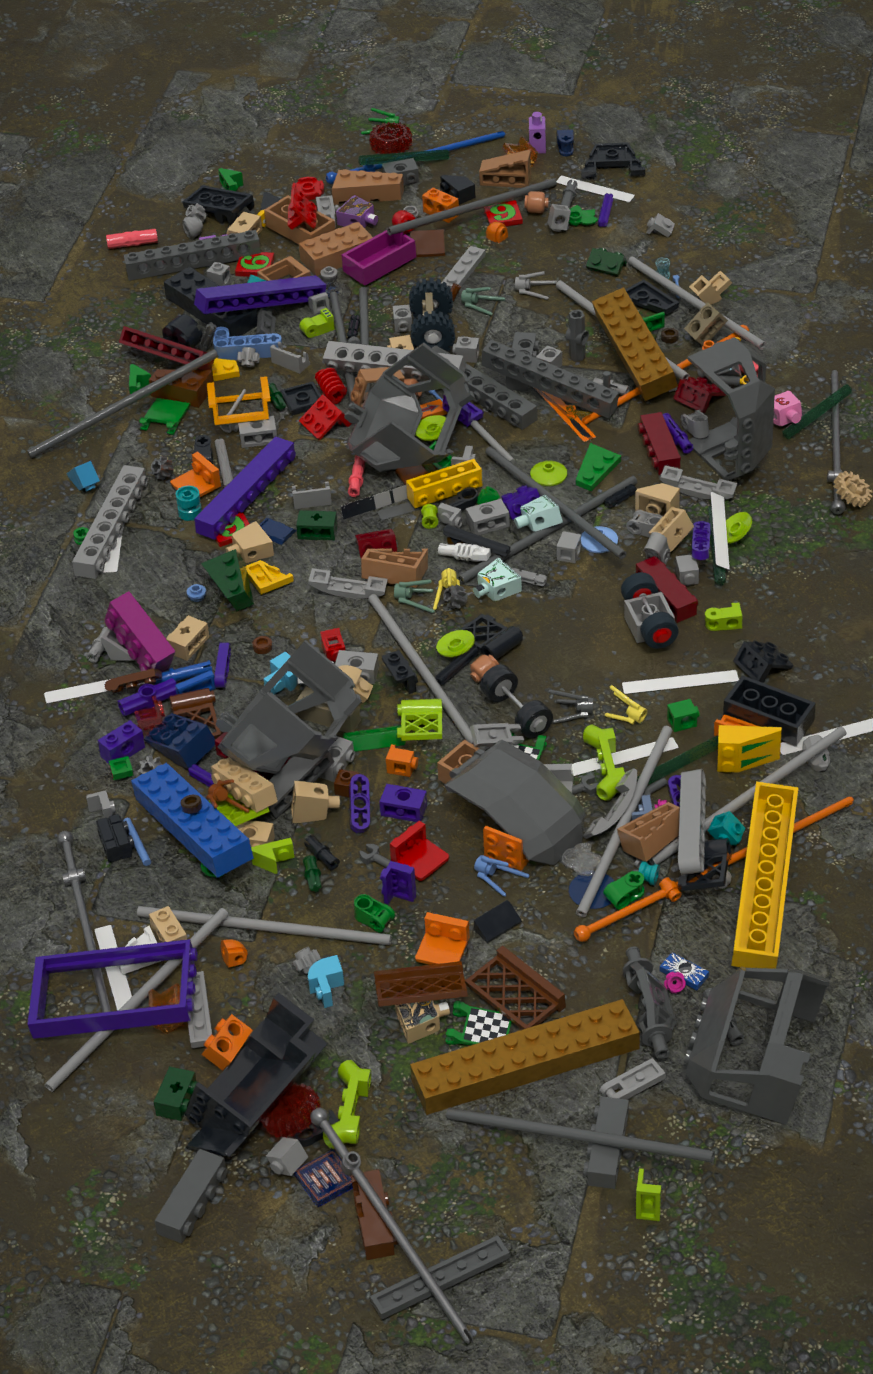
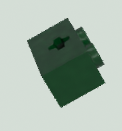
(317, 525)
(175, 1093)

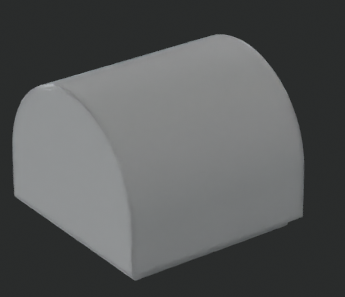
(318, 302)

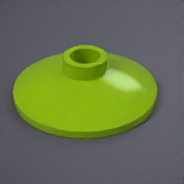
(430, 427)
(548, 473)
(738, 526)
(455, 643)

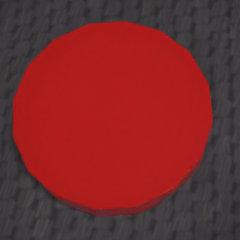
(310, 187)

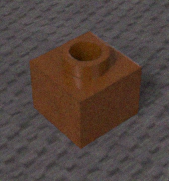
(342, 782)

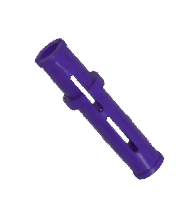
(679, 437)

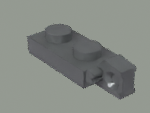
(265, 321)

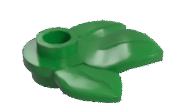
(581, 216)

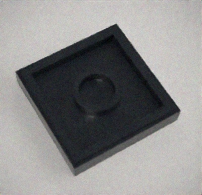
(300, 397)

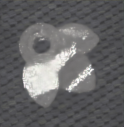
(581, 859)

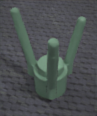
(469, 297)
(404, 590)

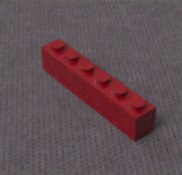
(162, 347)

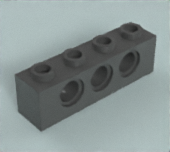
(529, 345)

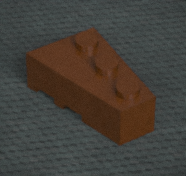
(188, 389)
(375, 1234)

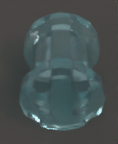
(663, 266)

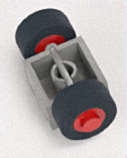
(648, 612)

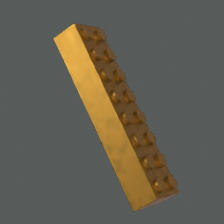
(634, 344)

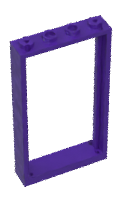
(113, 1020)

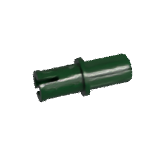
(276, 397)
(312, 873)

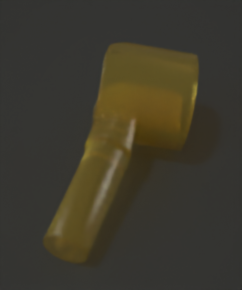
(572, 413)

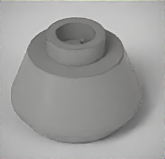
(192, 226)

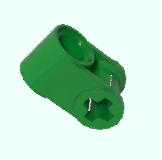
(625, 889)
(372, 912)

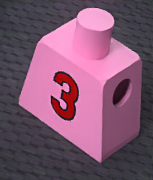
(786, 409)

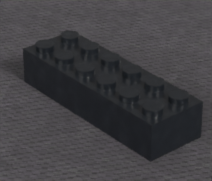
(182, 291)

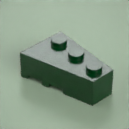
(231, 577)

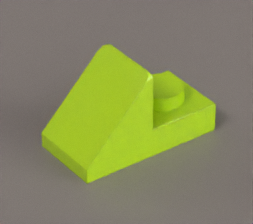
(268, 854)

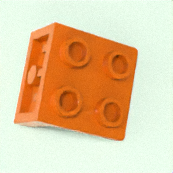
(203, 476)
(504, 848)
(443, 939)

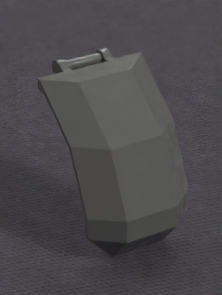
(522, 800)

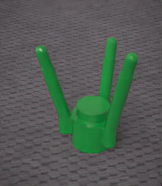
(390, 119)

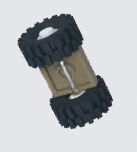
(431, 304)

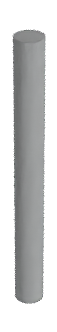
(492, 441)

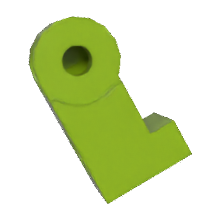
(318, 324)
(724, 618)

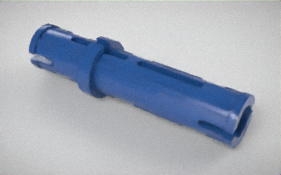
(185, 672)

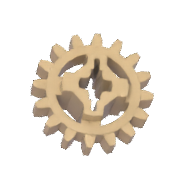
(852, 489)

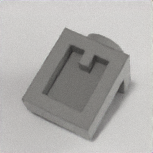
(450, 515)

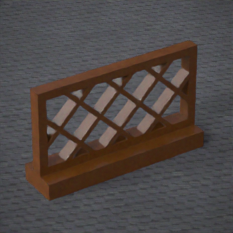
(531, 981)
(420, 982)

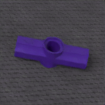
(143, 698)

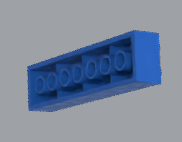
(204, 833)

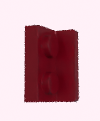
(376, 540)

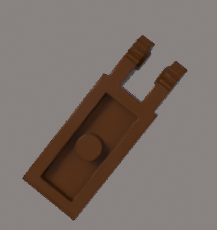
(132, 680)

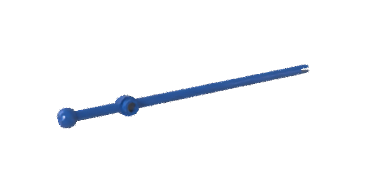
(330, 176)

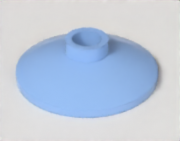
(592, 545)

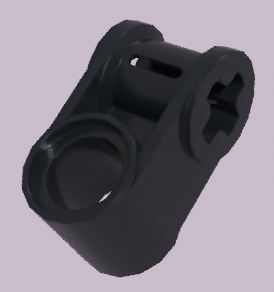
(203, 446)

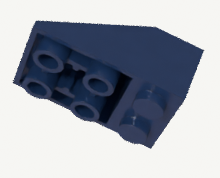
(181, 740)

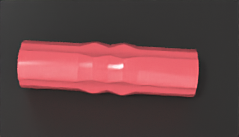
(132, 238)

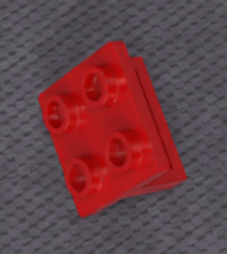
(301, 210)

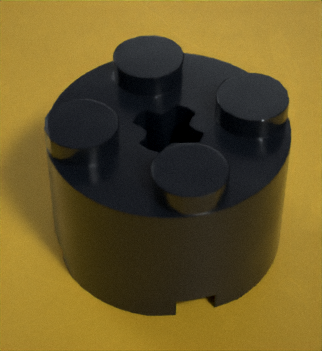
(183, 331)

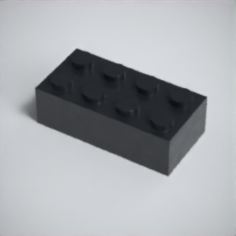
(770, 707)

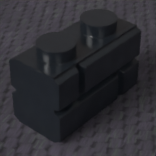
(115, 838)

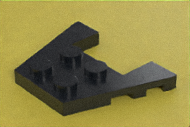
(612, 155)

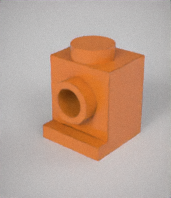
(401, 761)

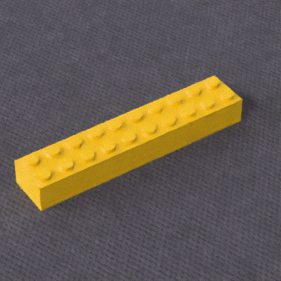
(765, 876)

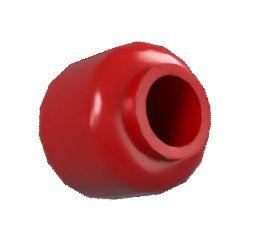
(401, 217)

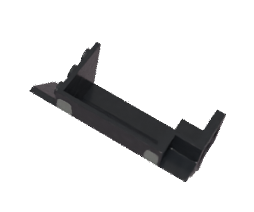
(254, 1079)

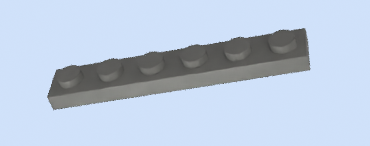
(445, 1274)

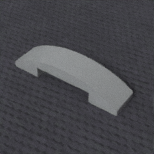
(696, 487)
(345, 587)
(627, 788)

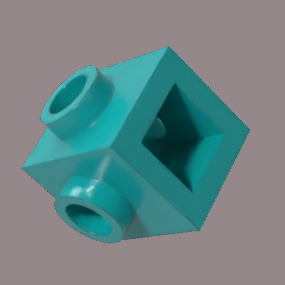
(727, 826)

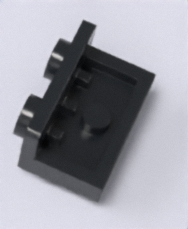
(400, 670)

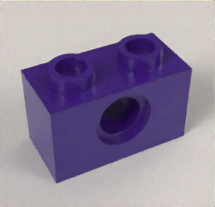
(121, 742)
(403, 803)

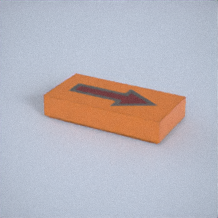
(432, 408)

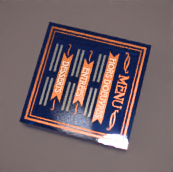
(324, 1178)

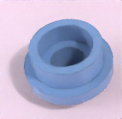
(196, 592)

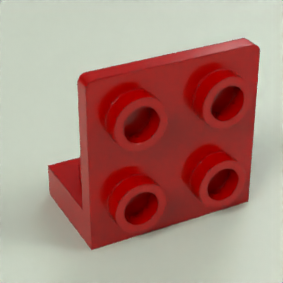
(322, 417)

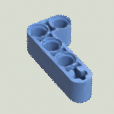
(228, 347)

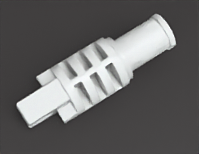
(465, 552)

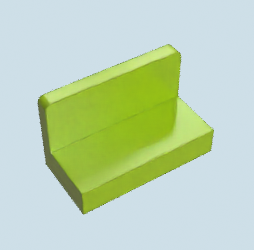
(647, 1199)

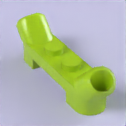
(605, 743)
(358, 1084)

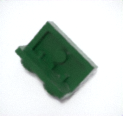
(605, 261)

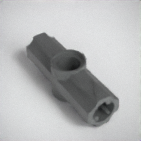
(577, 335)

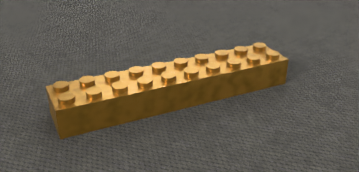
(524, 1056)

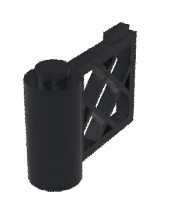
(497, 643)
(715, 851)

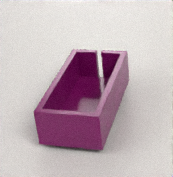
(378, 256)
(138, 634)

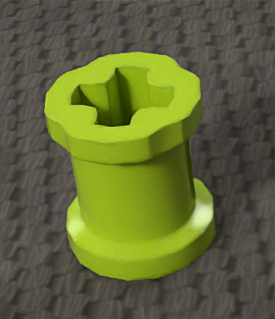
(429, 516)

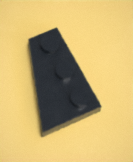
(651, 298)

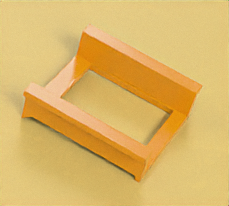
(244, 417)

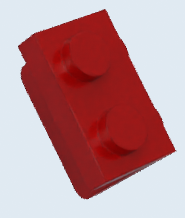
(417, 851)

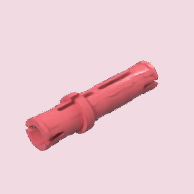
(356, 478)

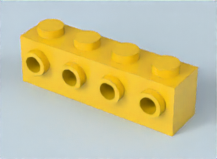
(443, 483)

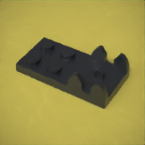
(220, 202)

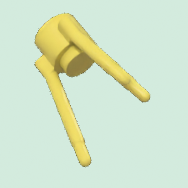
(448, 578)
(634, 711)

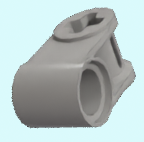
(696, 424)
(644, 522)
(657, 546)

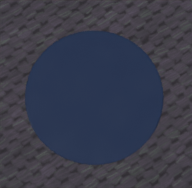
(579, 886)

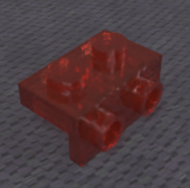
(149, 717)

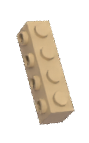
(247, 786)

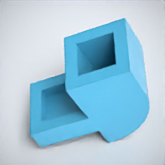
(289, 680)
(323, 976)

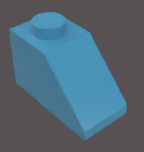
(84, 476)

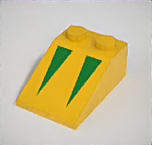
(747, 747)

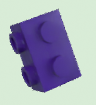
(467, 414)
(514, 501)
(398, 881)

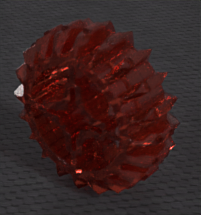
(390, 138)
(292, 1111)

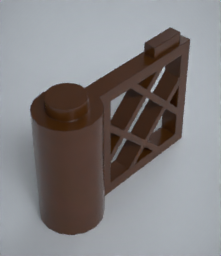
(193, 704)

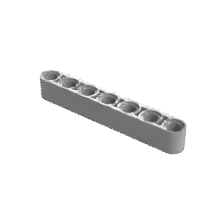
(692, 822)

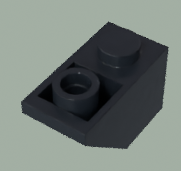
(458, 187)

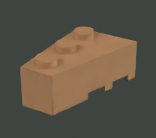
(507, 170)
(394, 566)
(650, 831)

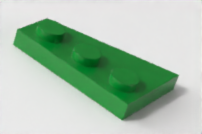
(596, 466)

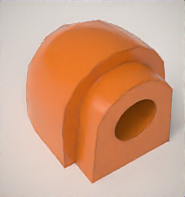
(496, 232)
(233, 952)

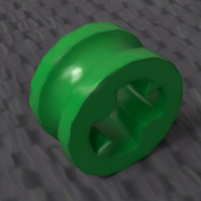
(79, 535)

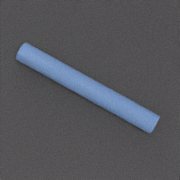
(138, 843)

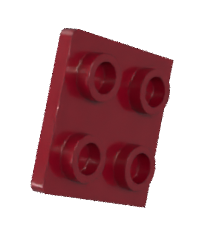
(696, 393)

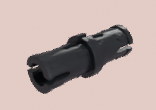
(322, 852)

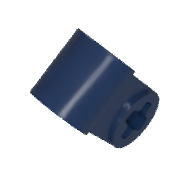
(565, 142)

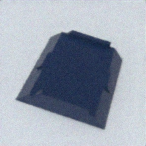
(277, 531)

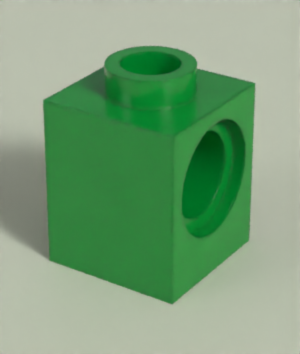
(682, 715)

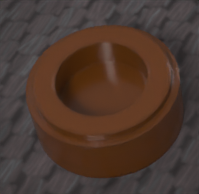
(262, 645)

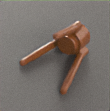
(219, 793)

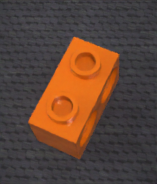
(437, 201)
(228, 1043)

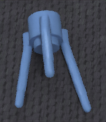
(487, 866)

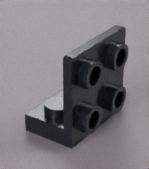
(758, 658)

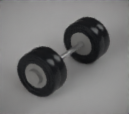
(500, 684)

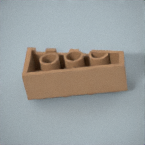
(367, 186)

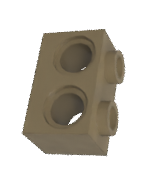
(705, 324)

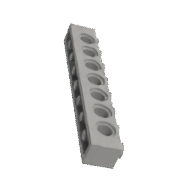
(357, 356)
(109, 522)

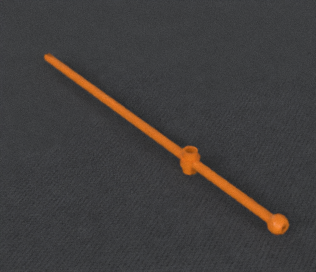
(670, 888)

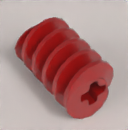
(331, 385)

